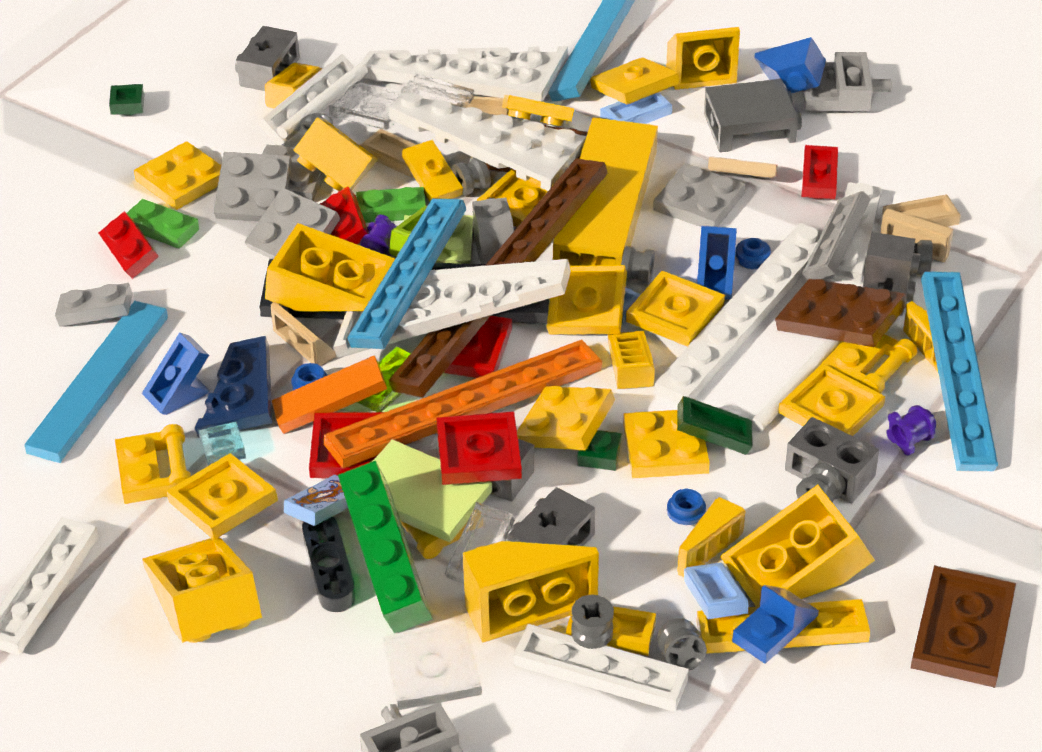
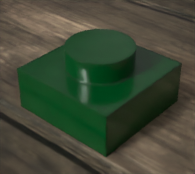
(126, 99)
(602, 451)

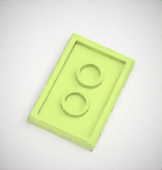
(419, 491)

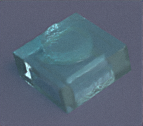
(221, 441)

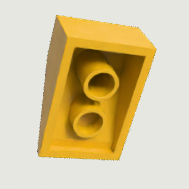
(324, 272)
(799, 549)
(525, 584)
(203, 589)

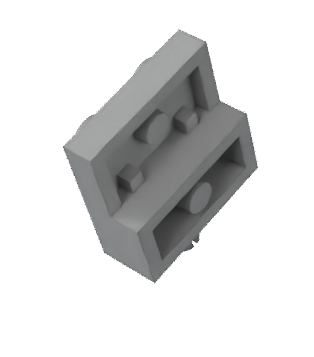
(845, 85)
(417, 732)

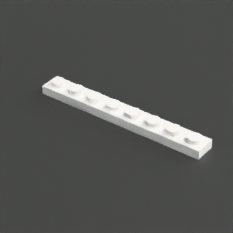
(739, 317)

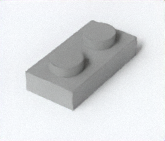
(93, 304)

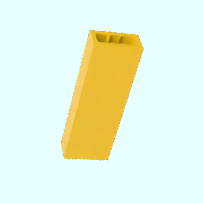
(611, 212)

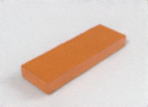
(329, 394)

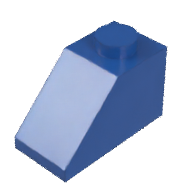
(796, 63)
(717, 259)

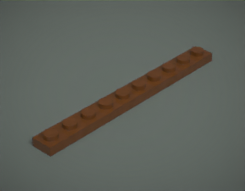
(525, 244)

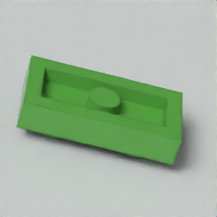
(390, 202)
(163, 223)

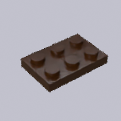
(841, 312)
(963, 626)

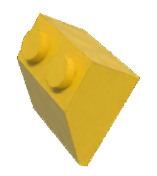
(704, 57)
(334, 155)

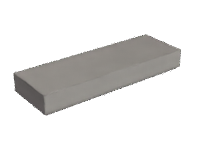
(836, 236)

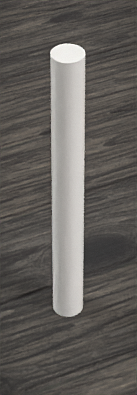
(322, 100)
(771, 409)

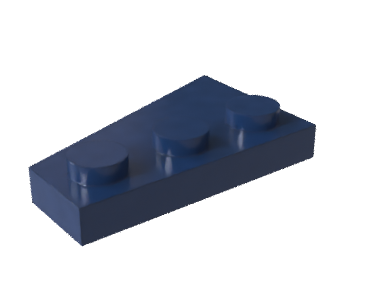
(241, 388)

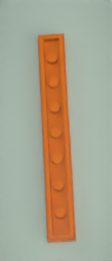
(473, 397)

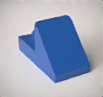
(175, 379)
(773, 623)

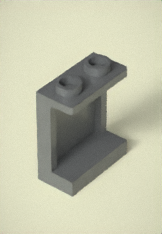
(750, 109)

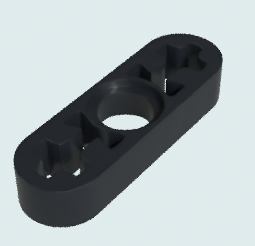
(324, 575)

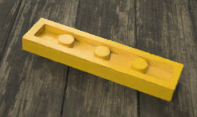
(836, 624)

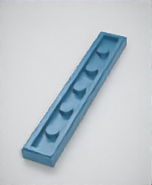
(589, 49)
(407, 274)
(959, 372)
(95, 382)

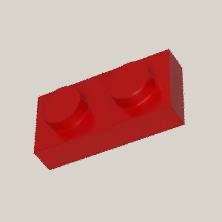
(819, 172)
(352, 224)
(128, 244)

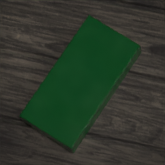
(714, 425)

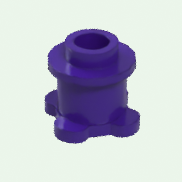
(379, 235)
(911, 428)

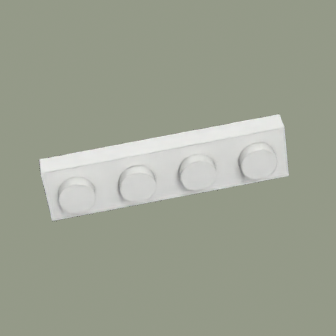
(303, 96)
(854, 260)
(43, 582)
(601, 668)

